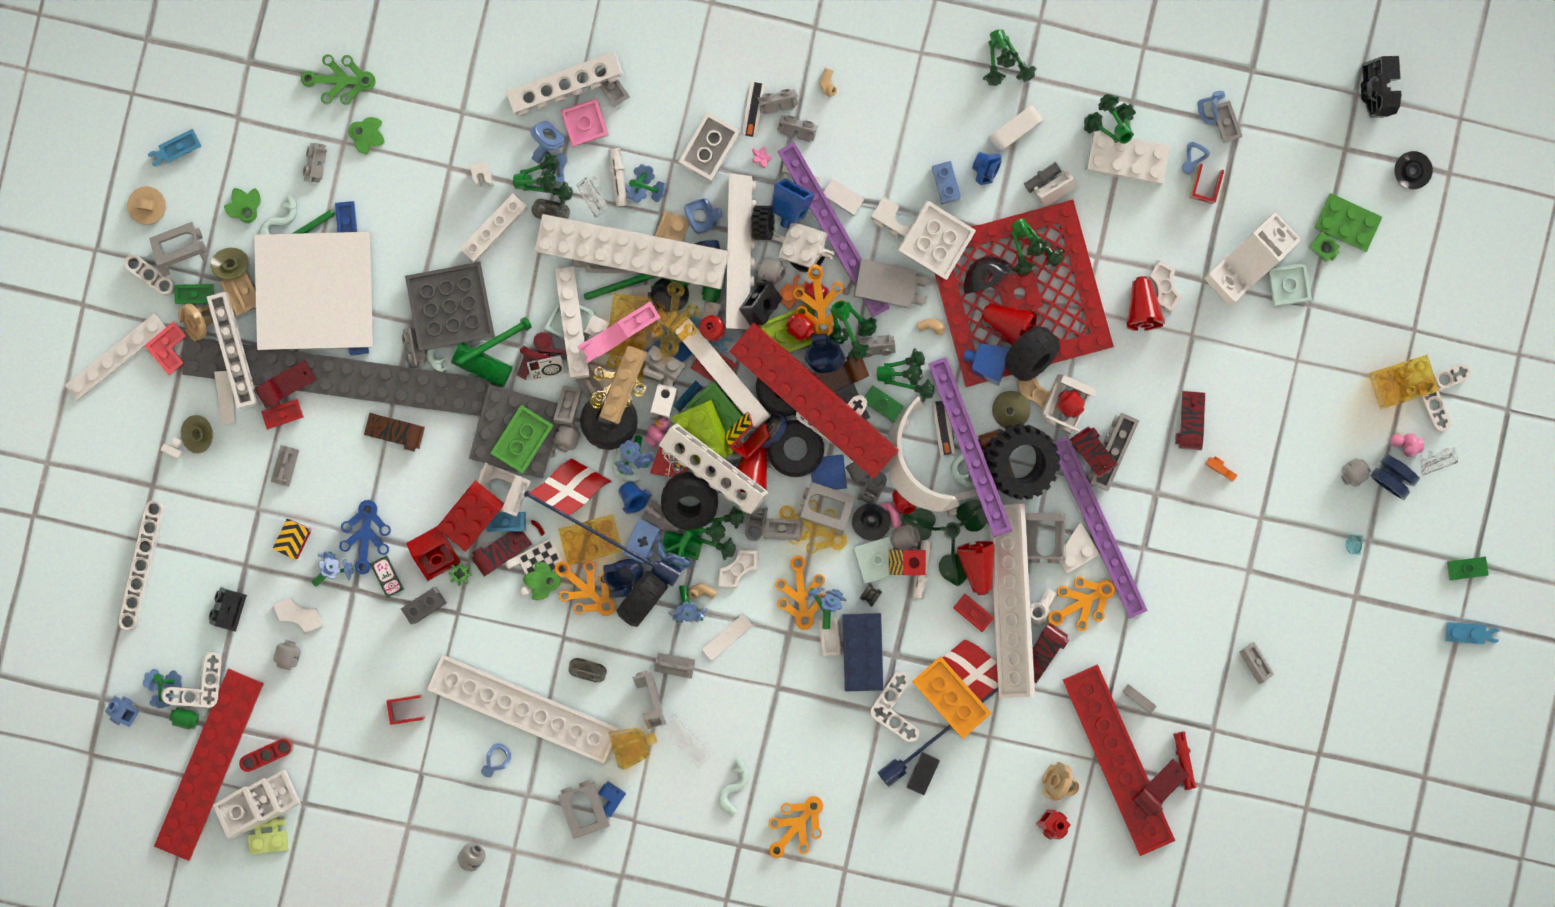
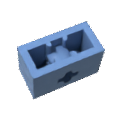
(946, 182)
(643, 529)

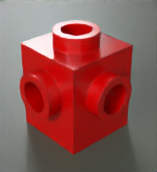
(1053, 824)

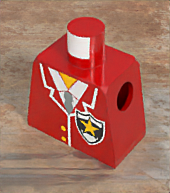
(667, 464)

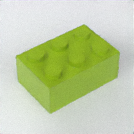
(706, 426)

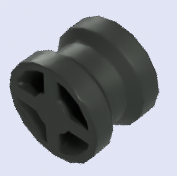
(870, 594)

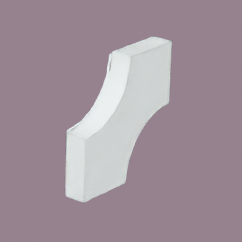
(1163, 277)
(730, 575)
(306, 618)

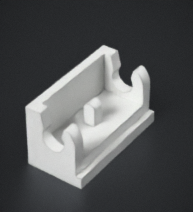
(480, 170)
(1055, 188)

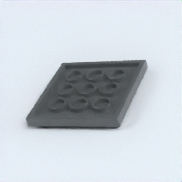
(449, 306)
(495, 415)

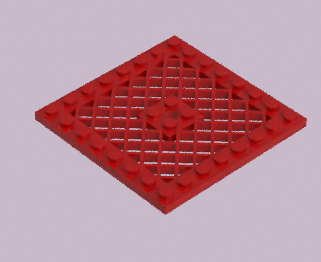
(1065, 215)

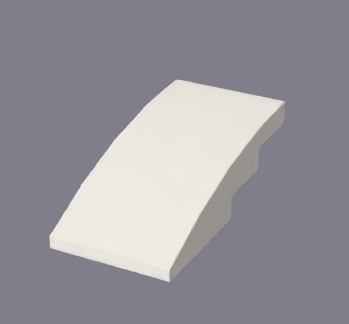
(256, 804)

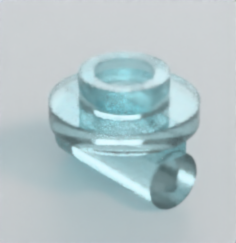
(1354, 544)

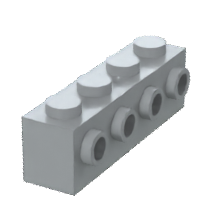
(1116, 445)

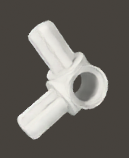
(1043, 607)

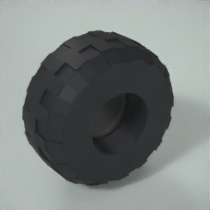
(1032, 353)
(771, 401)
(608, 438)
(800, 467)
(688, 516)
(641, 599)

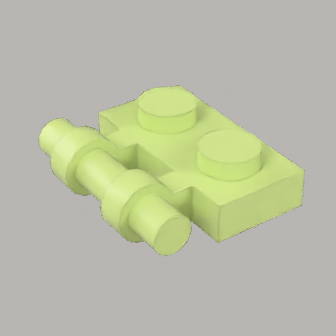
(269, 841)

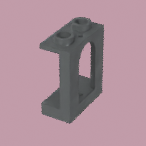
(423, 605)

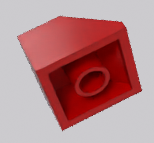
(433, 553)

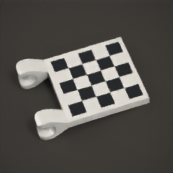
(542, 552)

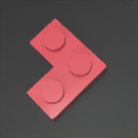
(162, 345)

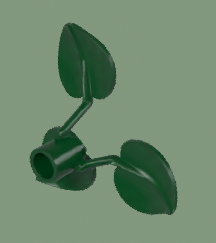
(971, 516)

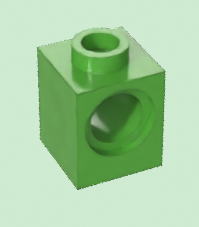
(1315, 247)

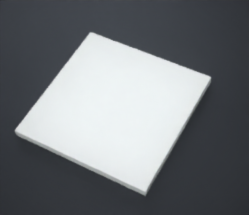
(313, 290)

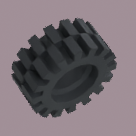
(762, 223)

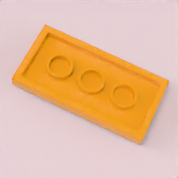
(951, 697)

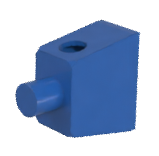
(790, 202)
(988, 362)

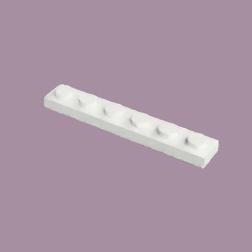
(571, 322)
(115, 356)

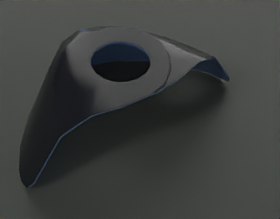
(973, 280)

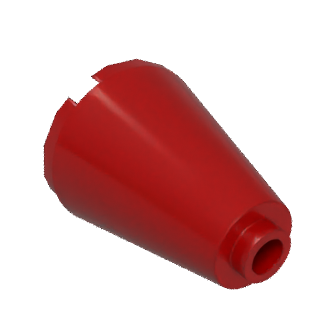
(1144, 306)
(1009, 321)
(755, 467)
(978, 564)

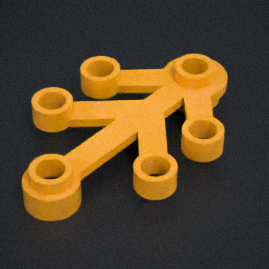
(818, 303)
(588, 590)
(800, 595)
(1084, 601)
(797, 824)

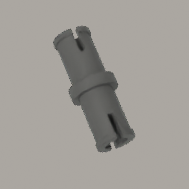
(1042, 177)

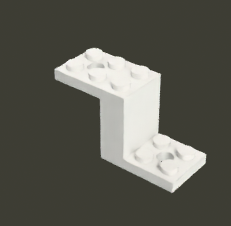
(1252, 259)

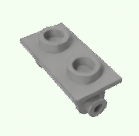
(786, 98)
(790, 125)
(315, 155)
(884, 346)
(413, 355)
(589, 384)
(285, 465)
(654, 514)
(674, 665)

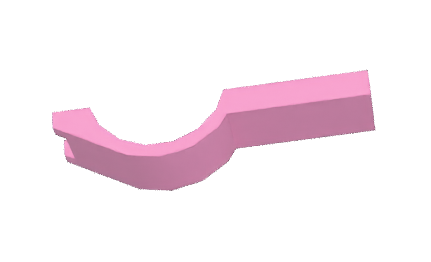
(619, 332)

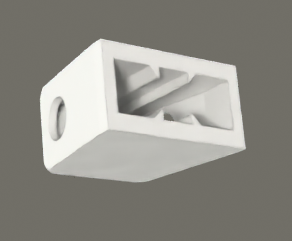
(663, 406)

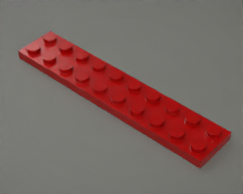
(813, 400)
(1116, 757)
(208, 765)

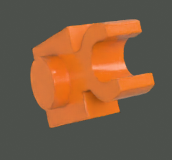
(787, 293)
(1217, 465)

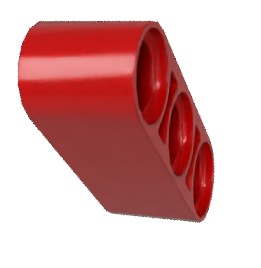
(257, 757)

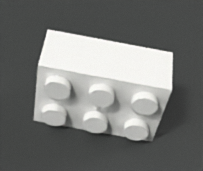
(709, 147)

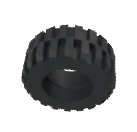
(1044, 467)

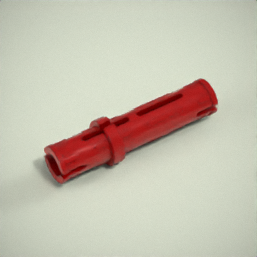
(1184, 759)

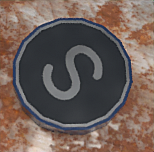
(776, 427)

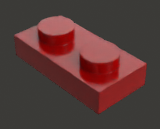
(282, 414)
(973, 612)

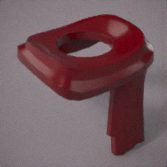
(528, 356)

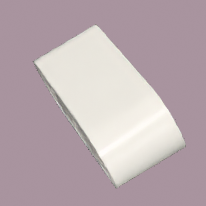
(1016, 128)
(141, 270)

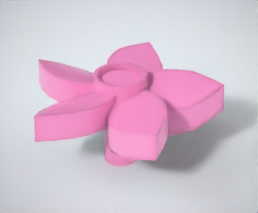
(761, 157)

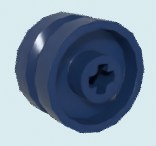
(1395, 477)

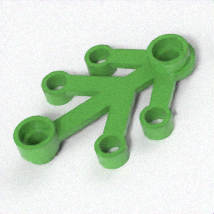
(341, 80)

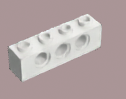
(493, 228)

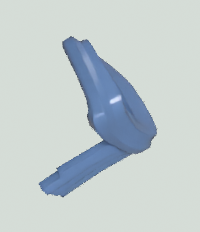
(544, 143)
(711, 215)

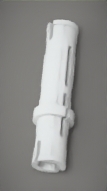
(618, 177)
(920, 580)

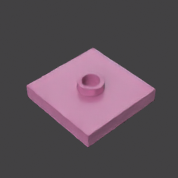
(584, 122)

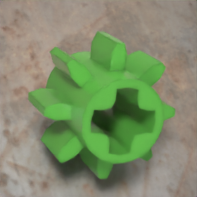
(464, 570)

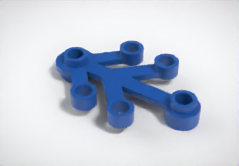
(365, 534)

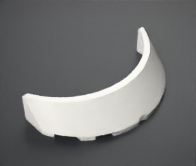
(901, 476)

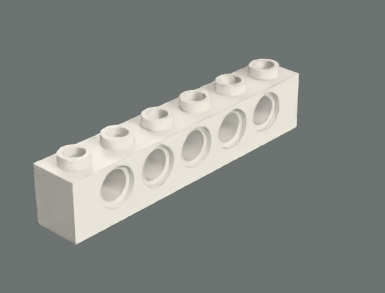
(517, 95)
(232, 350)
(723, 468)

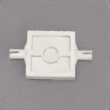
(803, 245)

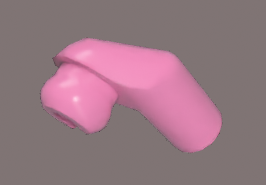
(893, 513)

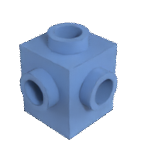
(121, 711)

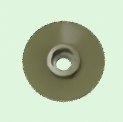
(228, 258)
(1017, 402)
(191, 435)

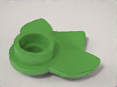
(369, 134)
(242, 202)
(539, 581)

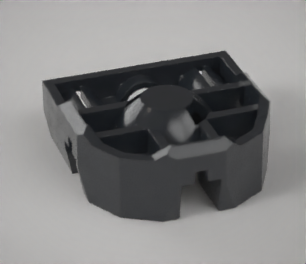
(1374, 91)

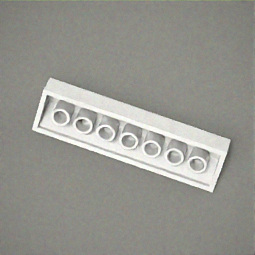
(739, 247)

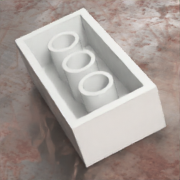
(1133, 160)

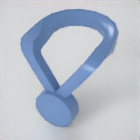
(1215, 97)
(563, 160)
(1188, 167)
(487, 770)

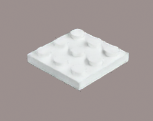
(936, 240)

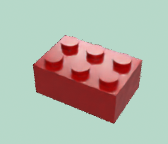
(470, 515)

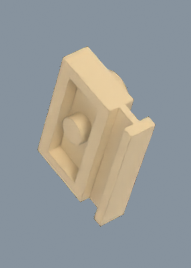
(672, 227)
(241, 293)

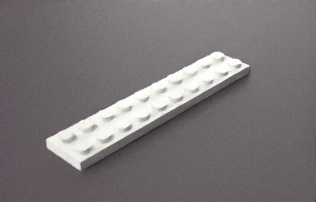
(631, 251)
(1013, 608)
(522, 708)

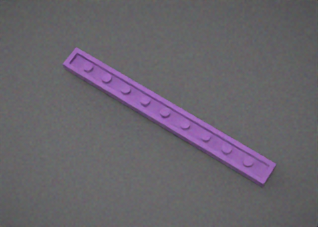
(827, 218)
(970, 447)
(1099, 529)

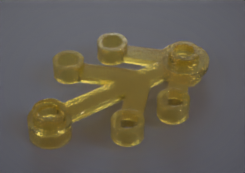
(673, 322)
(598, 403)
(816, 530)

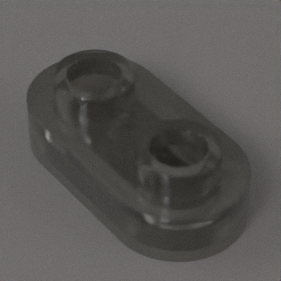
(551, 208)
(587, 670)

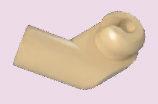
(825, 83)
(933, 324)
(701, 589)

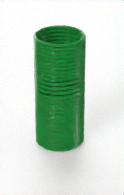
(497, 370)

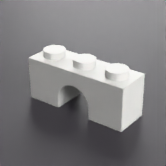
(885, 216)

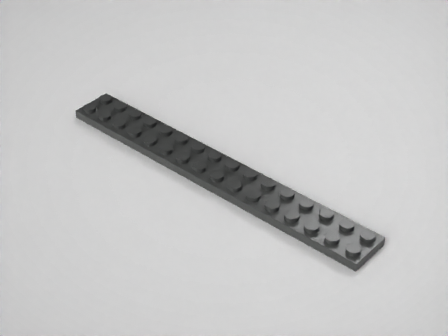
(350, 377)

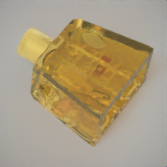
(631, 746)

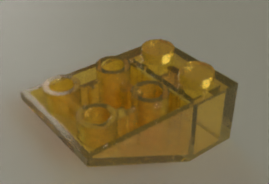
(621, 307)
(1403, 382)
(583, 545)

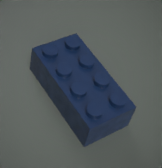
(862, 652)

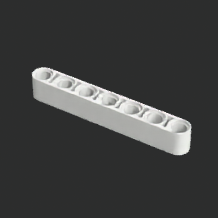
(724, 376)
(135, 573)

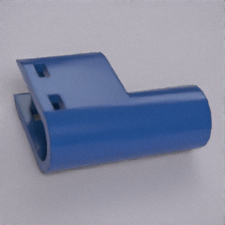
(613, 797)

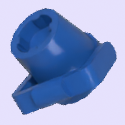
(987, 167)
(633, 497)

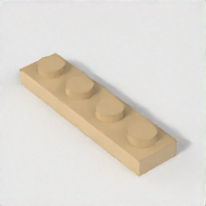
(623, 384)

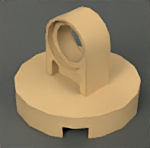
(146, 205)
(194, 321)
(1057, 782)

